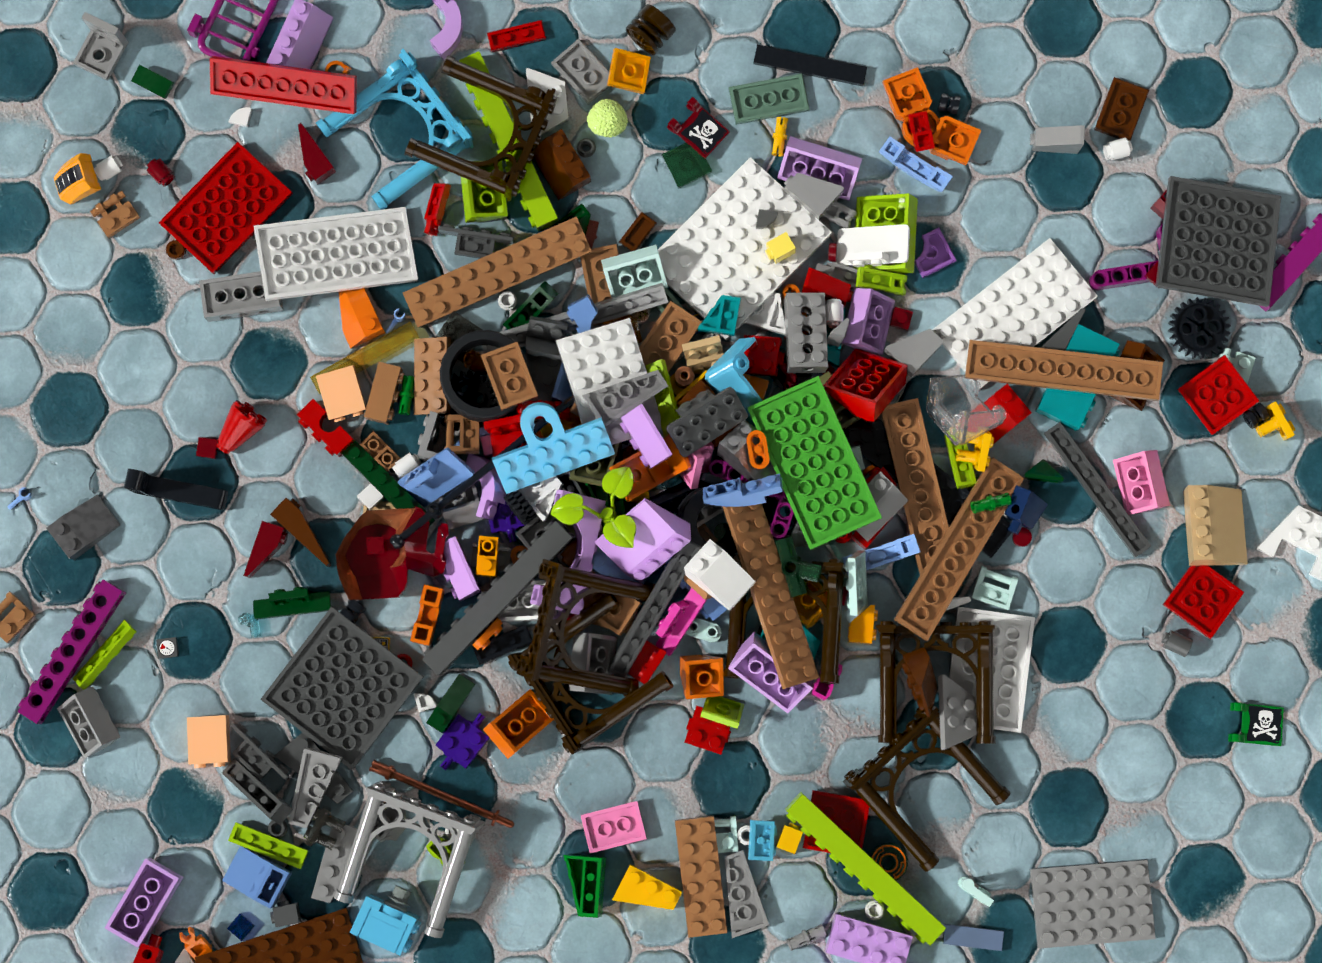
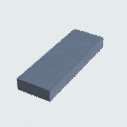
(973, 937)

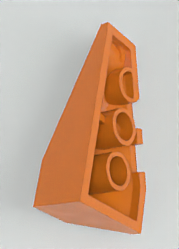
(358, 317)

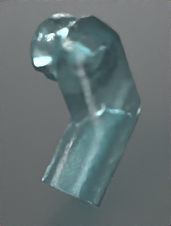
(669, 483)
(249, 620)

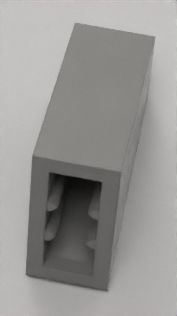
(1058, 139)
(813, 193)
(915, 349)

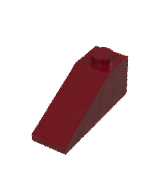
(314, 160)
(267, 543)

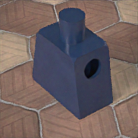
(1024, 509)

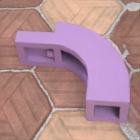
(450, 36)
(491, 488)

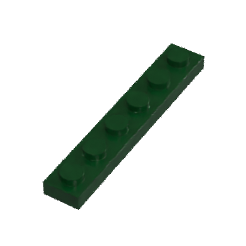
(380, 478)

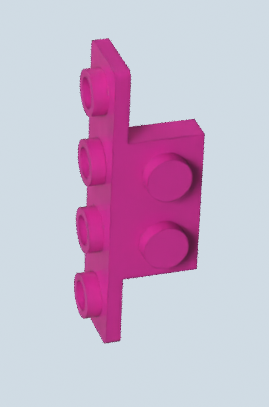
(677, 622)

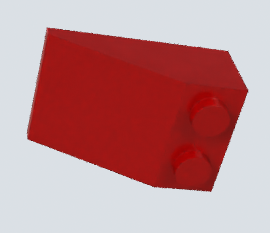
(1015, 410)

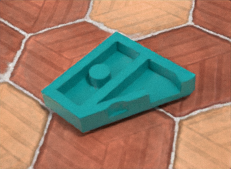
(722, 317)

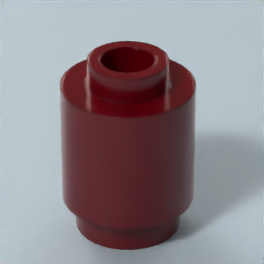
(160, 172)

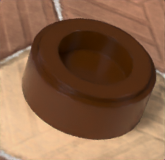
(175, 250)

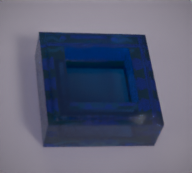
(241, 927)

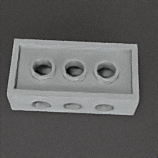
(233, 307)
(814, 324)

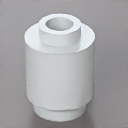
(1117, 149)
(108, 168)
(834, 312)
(406, 464)

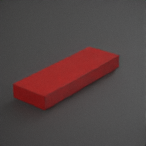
(516, 36)

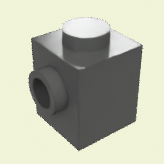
(285, 914)

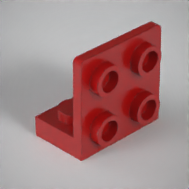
(503, 432)
(647, 662)

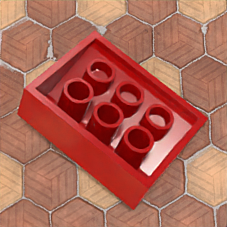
(866, 383)

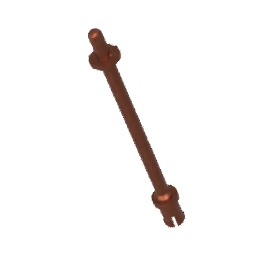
(390, 772)

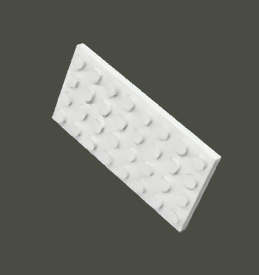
(335, 253)
(1019, 305)

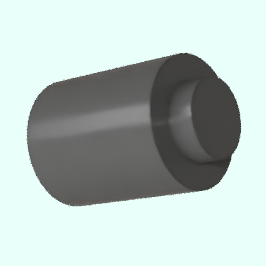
(1177, 643)

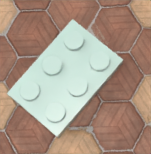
(856, 583)

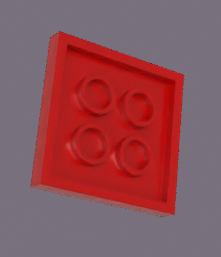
(1218, 395)
(1203, 599)
(846, 812)

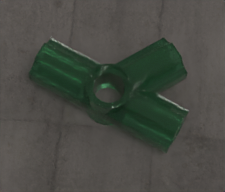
(803, 570)

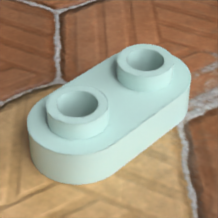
(702, 631)

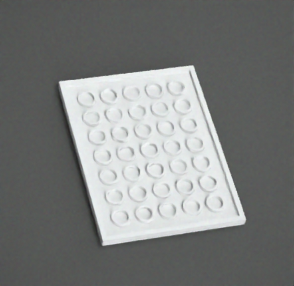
(725, 253)

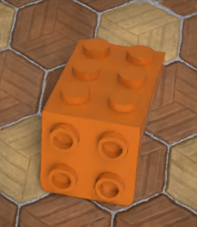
(649, 478)

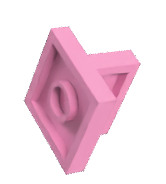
(699, 463)

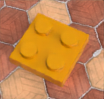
(628, 71)

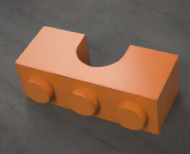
(428, 615)

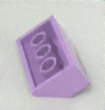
(300, 36)
(819, 163)
(756, 667)

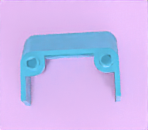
(729, 372)

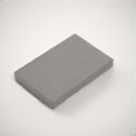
(582, 71)

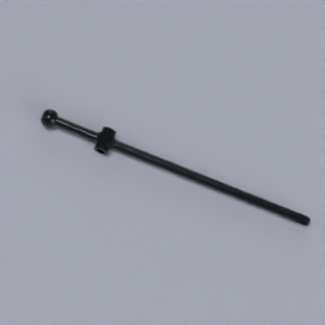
(398, 540)

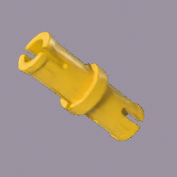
(779, 136)

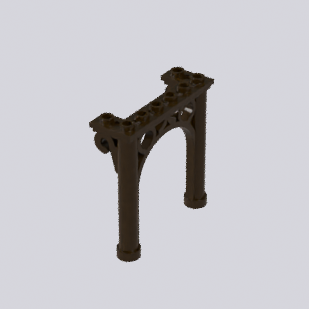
(497, 180)
(831, 613)
(533, 666)
(983, 674)
(575, 741)
(858, 780)

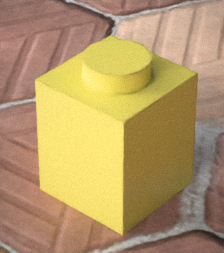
(780, 248)

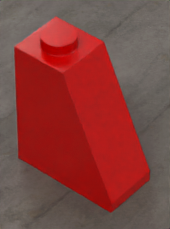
(822, 283)

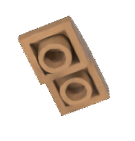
(380, 451)

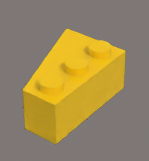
(646, 890)

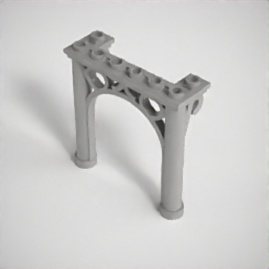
(379, 798)

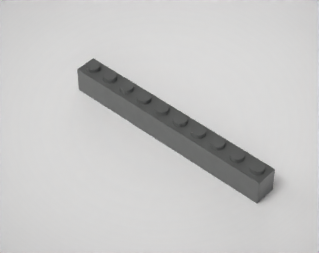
(497, 598)

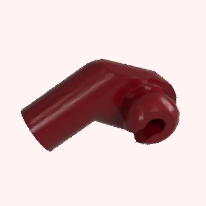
(790, 378)

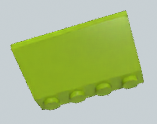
(885, 211)

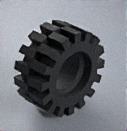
(520, 507)

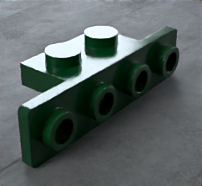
(291, 603)

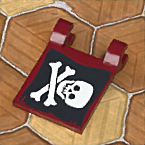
(699, 130)

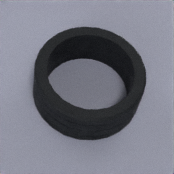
(458, 347)

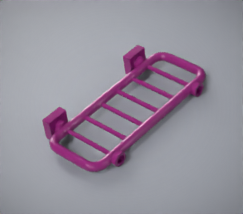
(197, 26)

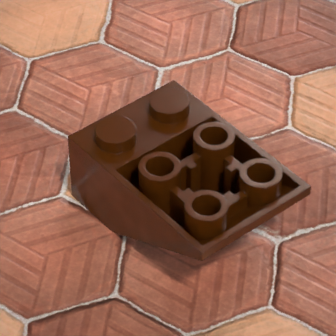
(921, 679)

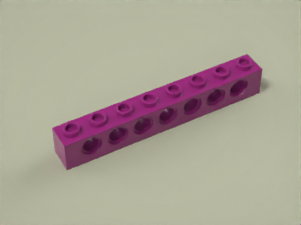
(71, 663)

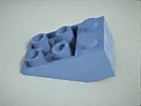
(257, 877)

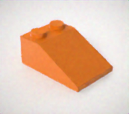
(518, 724)

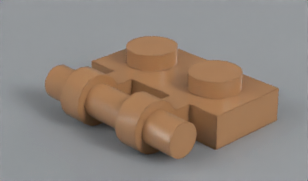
(117, 219)

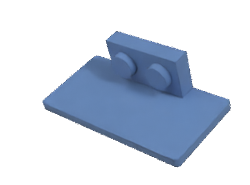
(436, 477)

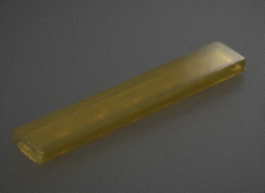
(374, 351)

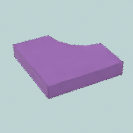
(935, 253)

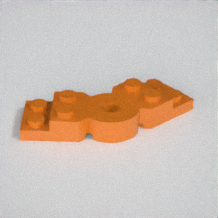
(951, 137)

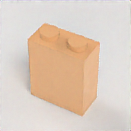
(341, 393)
(208, 740)

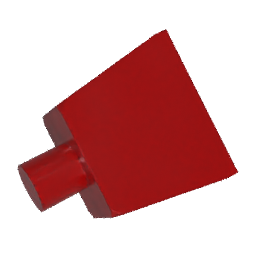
(152, 946)

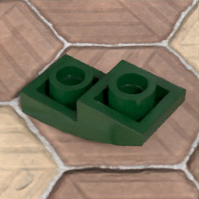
(152, 81)

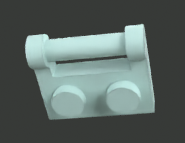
(993, 594)
(727, 841)
(980, 894)

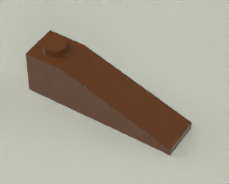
(294, 521)

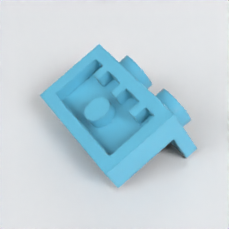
(762, 840)

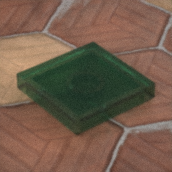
(686, 165)

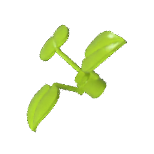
(618, 529)

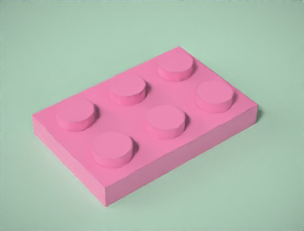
(613, 827)

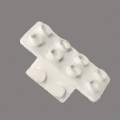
(873, 245)

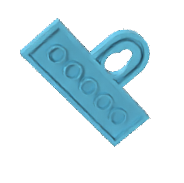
(551, 455)

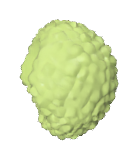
(607, 118)

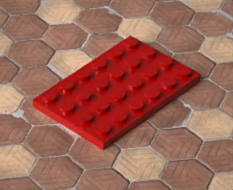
(225, 207)

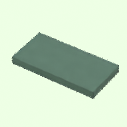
(768, 99)

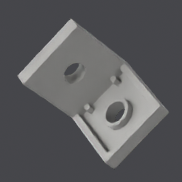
(102, 38)
(427, 439)

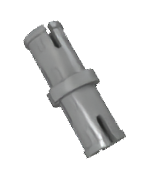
(806, 937)

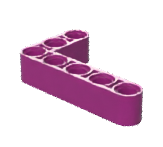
(1125, 272)
(783, 501)

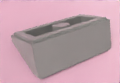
(838, 334)

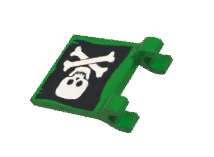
(1259, 724)

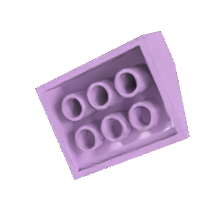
(656, 540)

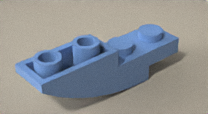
(737, 494)

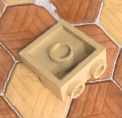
(702, 353)

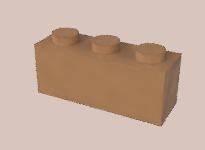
(384, 393)

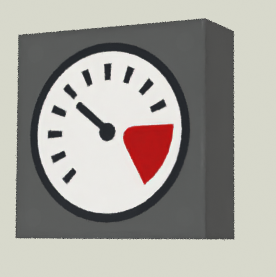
(167, 648)

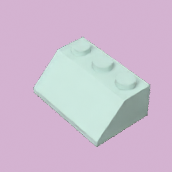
(633, 271)

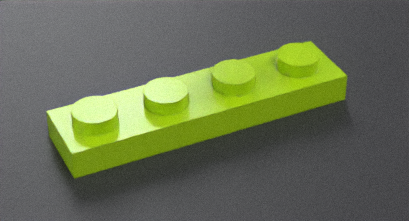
(665, 398)
(104, 655)
(268, 845)

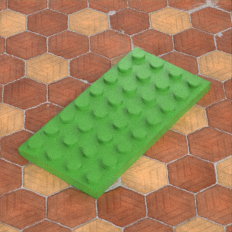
(815, 463)

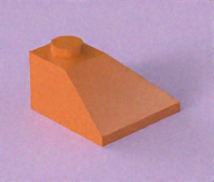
(702, 676)

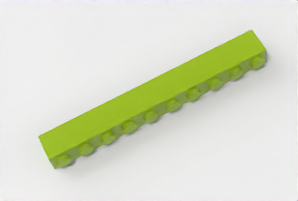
(500, 123)
(867, 870)

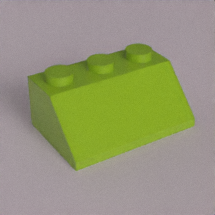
(481, 202)

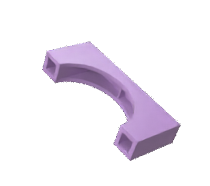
(586, 533)

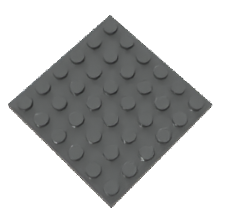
(1218, 241)
(342, 688)

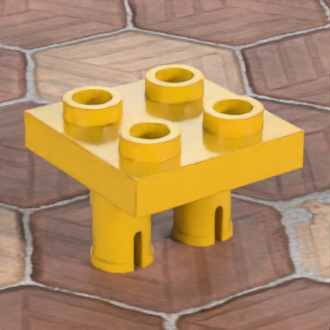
(1277, 422)
(979, 456)

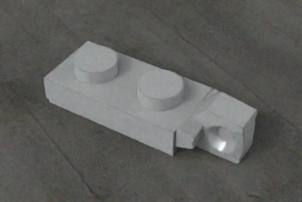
(840, 272)

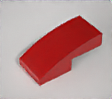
(920, 131)

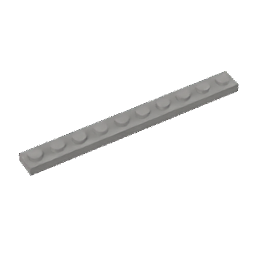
(607, 310)

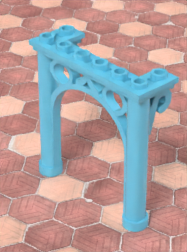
(397, 74)

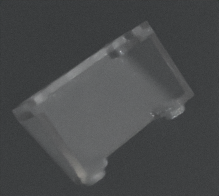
(958, 409)

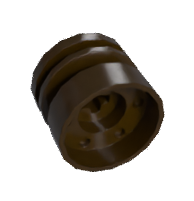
(650, 29)

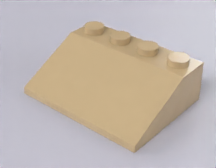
(1214, 525)

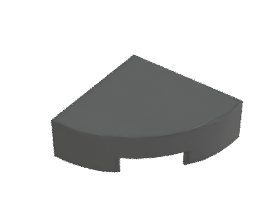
(765, 218)

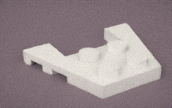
(1302, 530)

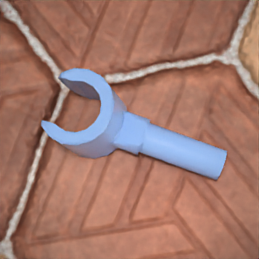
(394, 322)
(19, 498)

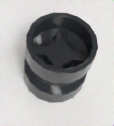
(953, 103)
(1256, 415)
(356, 607)

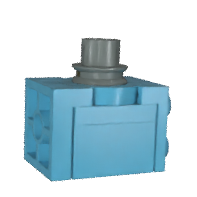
(387, 921)

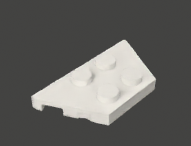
(547, 82)
(769, 315)
(542, 496)

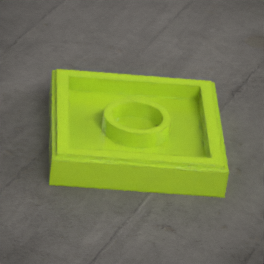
(723, 711)

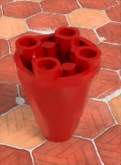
(239, 426)

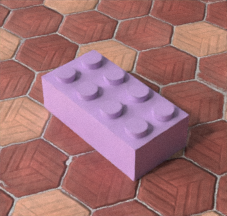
(144, 902)
(866, 941)

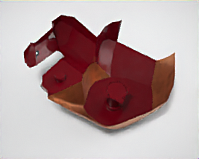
(373, 567)

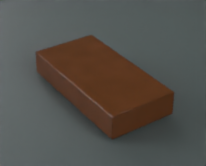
(638, 232)

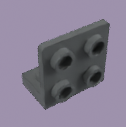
(542, 337)

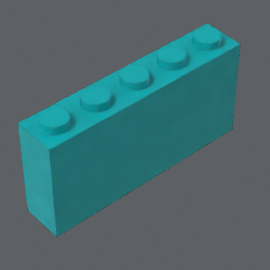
(1072, 406)

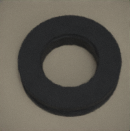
(689, 511)

